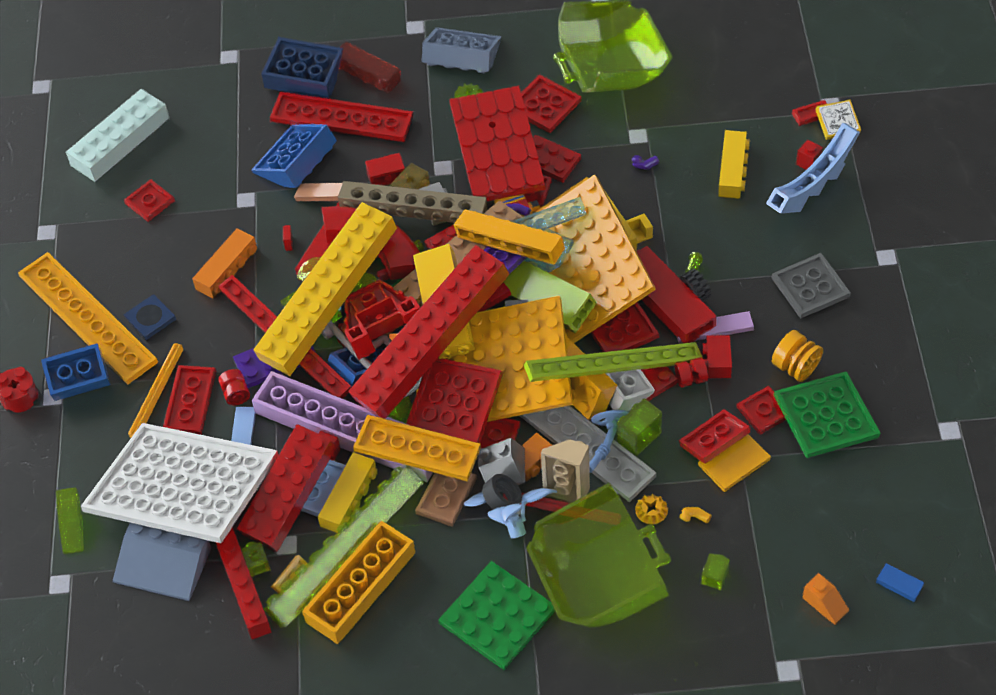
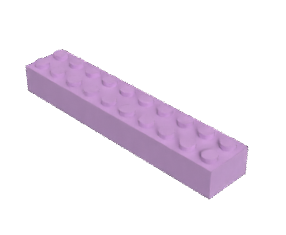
(297, 403)

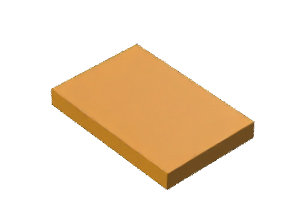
(735, 463)

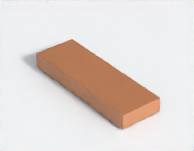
(318, 192)

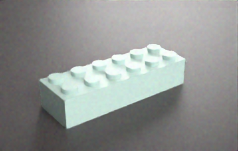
(117, 135)

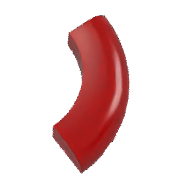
(395, 255)

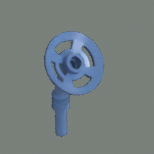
(611, 419)

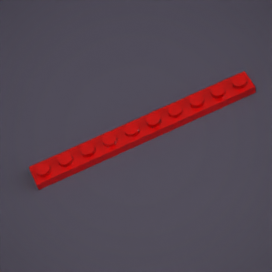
(264, 318)

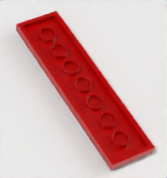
(342, 116)

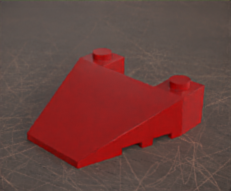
(375, 312)

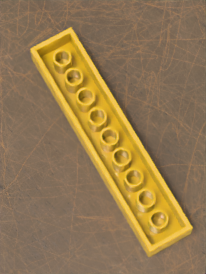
(325, 289)

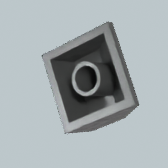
(503, 458)

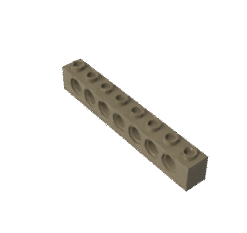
(410, 202)

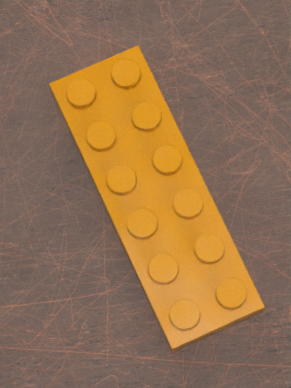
(417, 447)

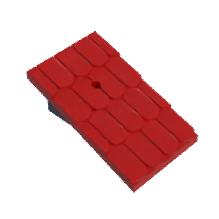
(497, 144)

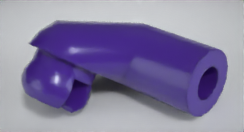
(644, 164)
(521, 209)

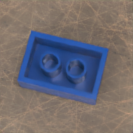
(75, 372)

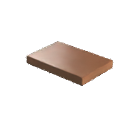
(445, 498)

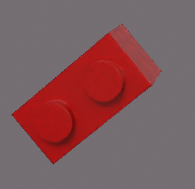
(384, 169)
(718, 356)

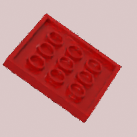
(455, 399)

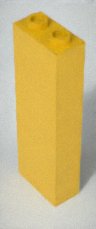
(432, 269)

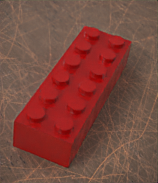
(286, 487)

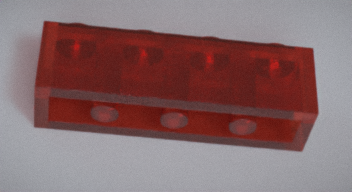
(369, 68)

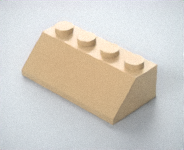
(566, 470)

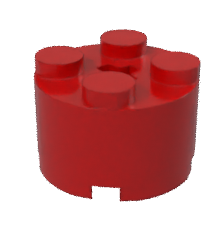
(17, 390)

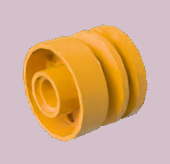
(797, 355)

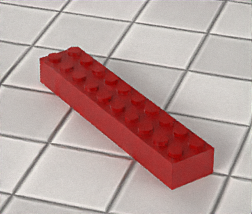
(429, 332)

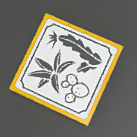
(834, 114)

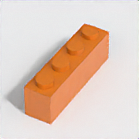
(225, 262)

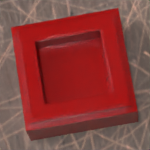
(287, 238)

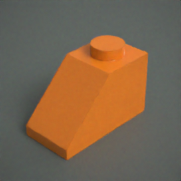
(825, 598)

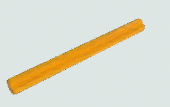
(157, 388)

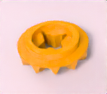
(652, 516)

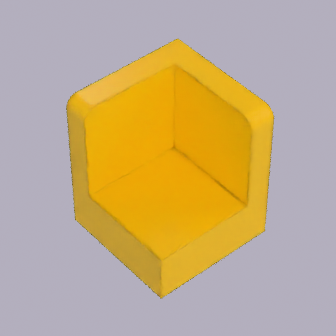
(641, 227)

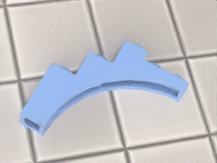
(828, 166)

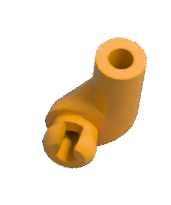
(697, 512)

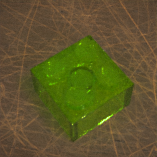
(639, 427)

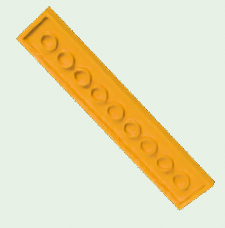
(88, 317)

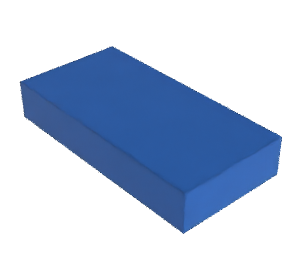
(900, 582)

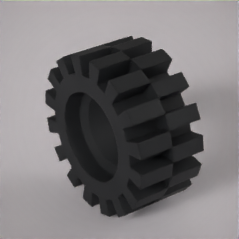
(697, 284)

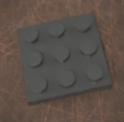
(810, 285)

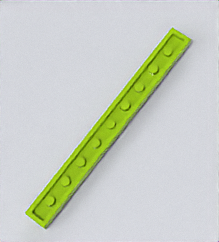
(610, 361)

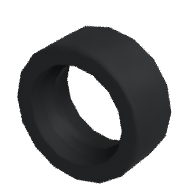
(507, 486)

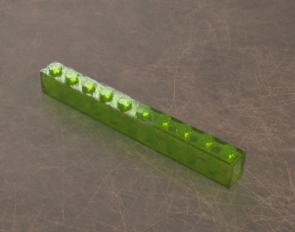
(337, 549)

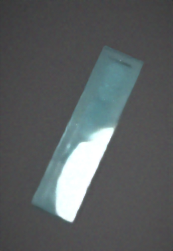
(554, 215)

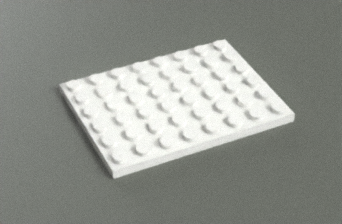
(180, 482)

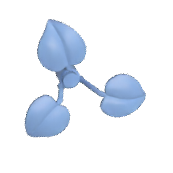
(507, 514)

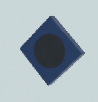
(149, 317)

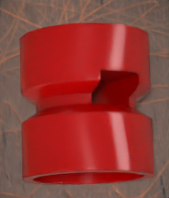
(691, 372)
(234, 387)

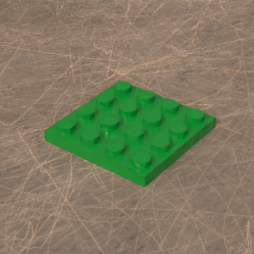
(826, 414)
(497, 615)

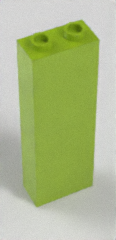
(533, 284)

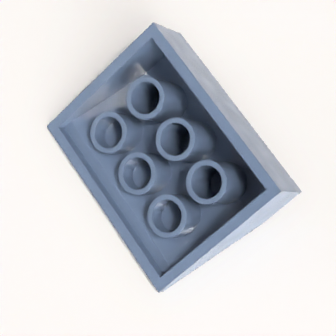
(460, 49)
(161, 561)

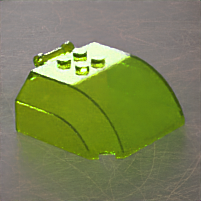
(609, 45)
(597, 560)

